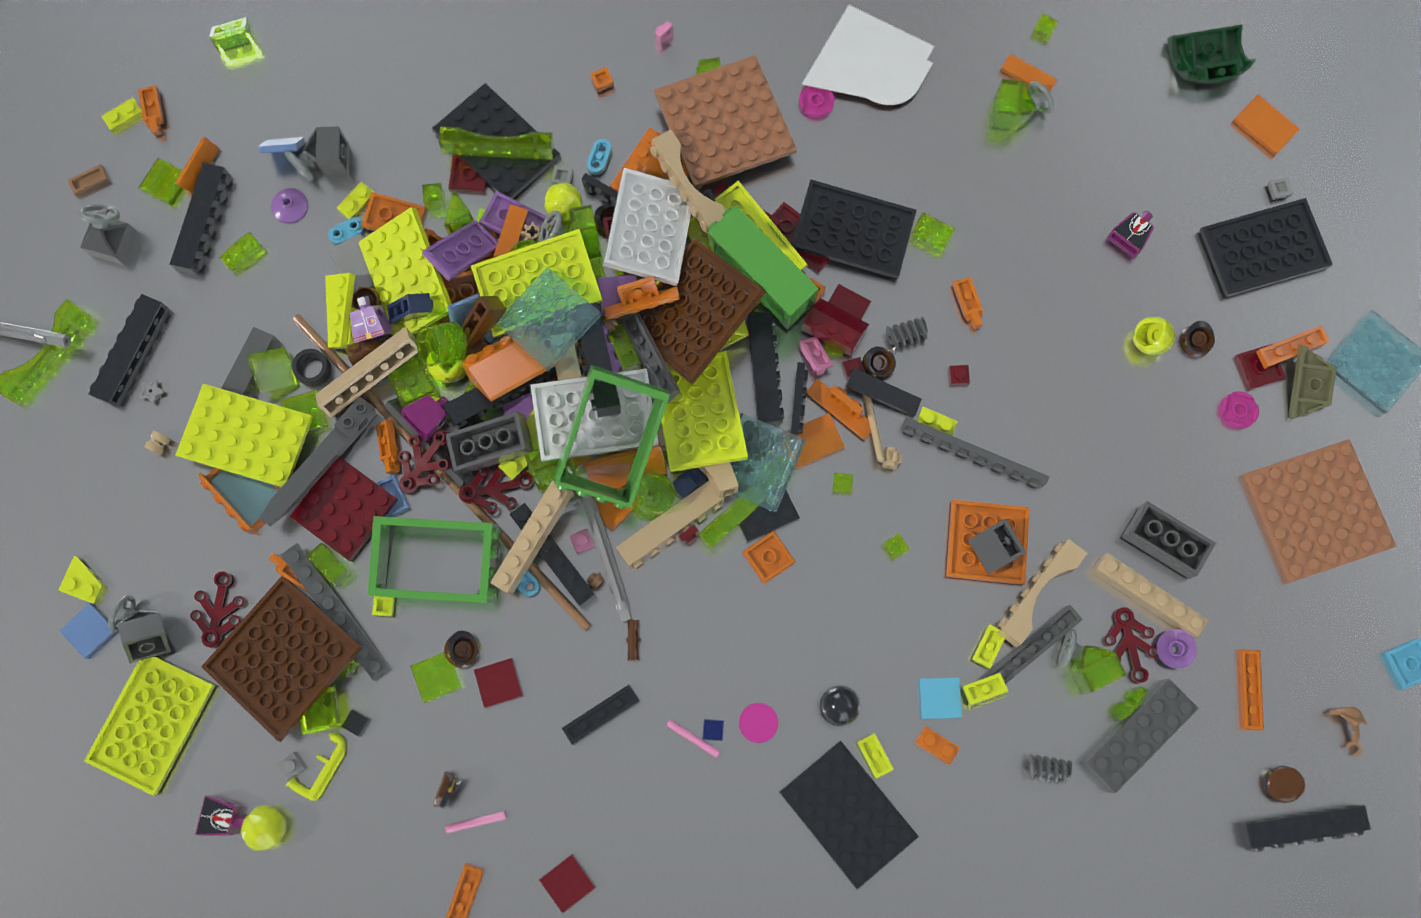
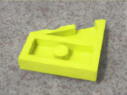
(81, 582)

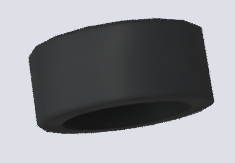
(304, 355)

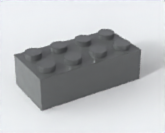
(489, 443)
(1169, 540)

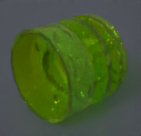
(441, 343)
(660, 489)

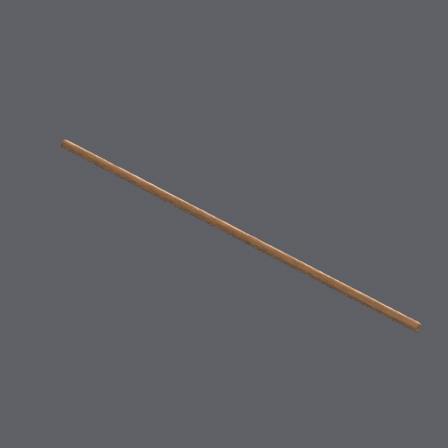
(474, 507)

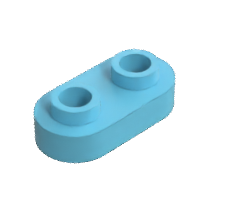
(598, 157)
(345, 230)
(528, 578)

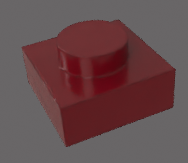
(850, 364)
(959, 375)
(689, 535)

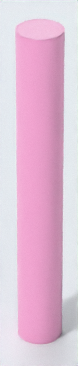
(693, 738)
(475, 822)

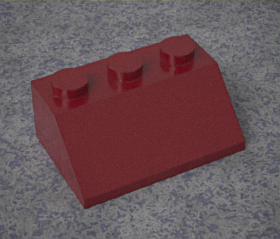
(834, 326)

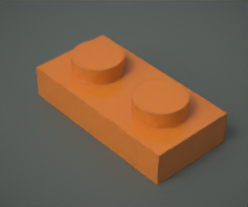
(937, 745)

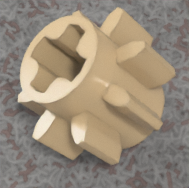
(531, 228)
(892, 458)

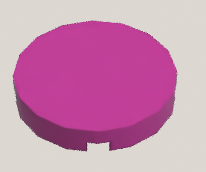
(816, 102)
(1238, 410)
(758, 722)

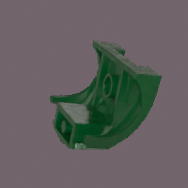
(1209, 55)

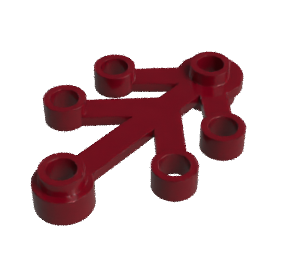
(422, 463)
(492, 489)
(217, 612)
(1131, 641)

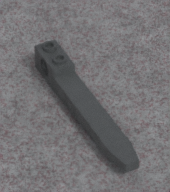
(331, 448)

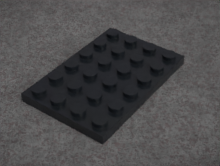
(490, 115)
(854, 229)
(1266, 247)
(849, 814)

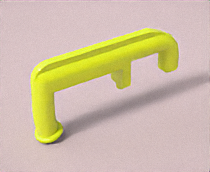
(326, 773)

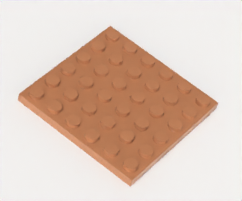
(725, 121)
(1318, 511)

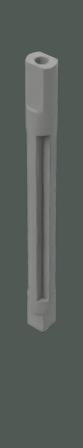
(36, 335)
(607, 558)

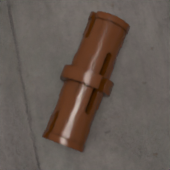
(633, 639)

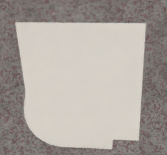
(871, 60)

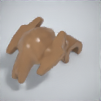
(1355, 718)

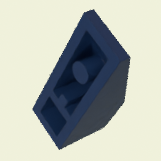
(410, 307)
(689, 482)

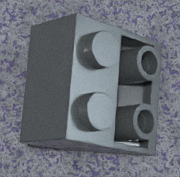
(997, 546)

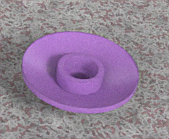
(292, 212)
(1185, 646)

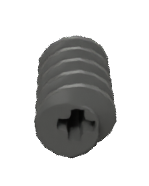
(907, 331)
(1049, 768)

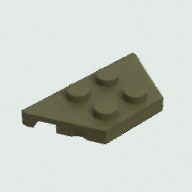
(1312, 383)

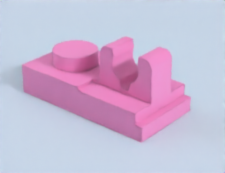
(815, 355)

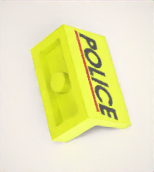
(985, 691)

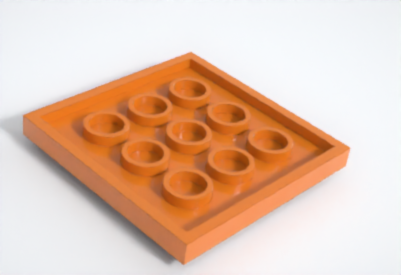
(971, 519)

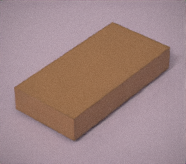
(88, 180)

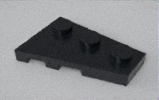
(765, 521)

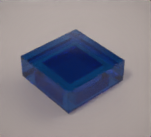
(713, 730)

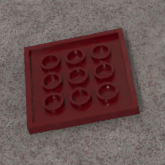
(343, 508)

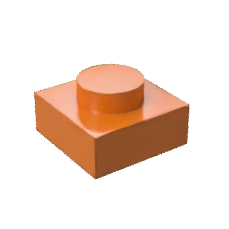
(602, 79)

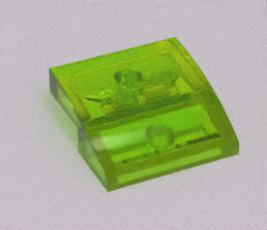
(161, 182)
(271, 369)

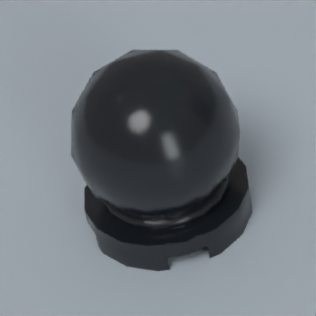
(840, 705)

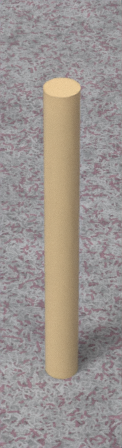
(874, 428)

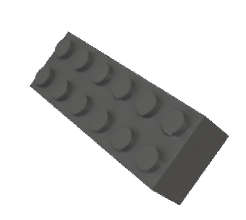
(1139, 736)

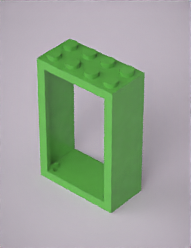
(757, 257)
(603, 493)
(380, 549)

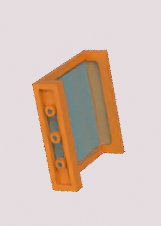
(240, 495)

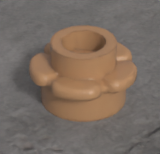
(610, 324)
(594, 580)

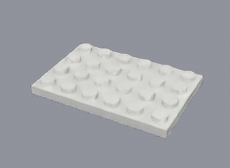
(648, 228)
(555, 409)

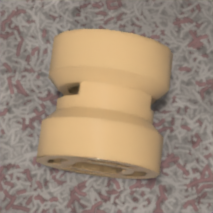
(154, 446)

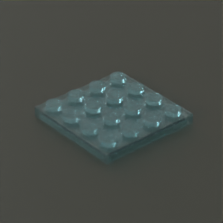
(548, 318)
(1377, 361)
(769, 462)

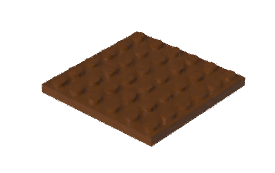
(709, 311)
(281, 658)

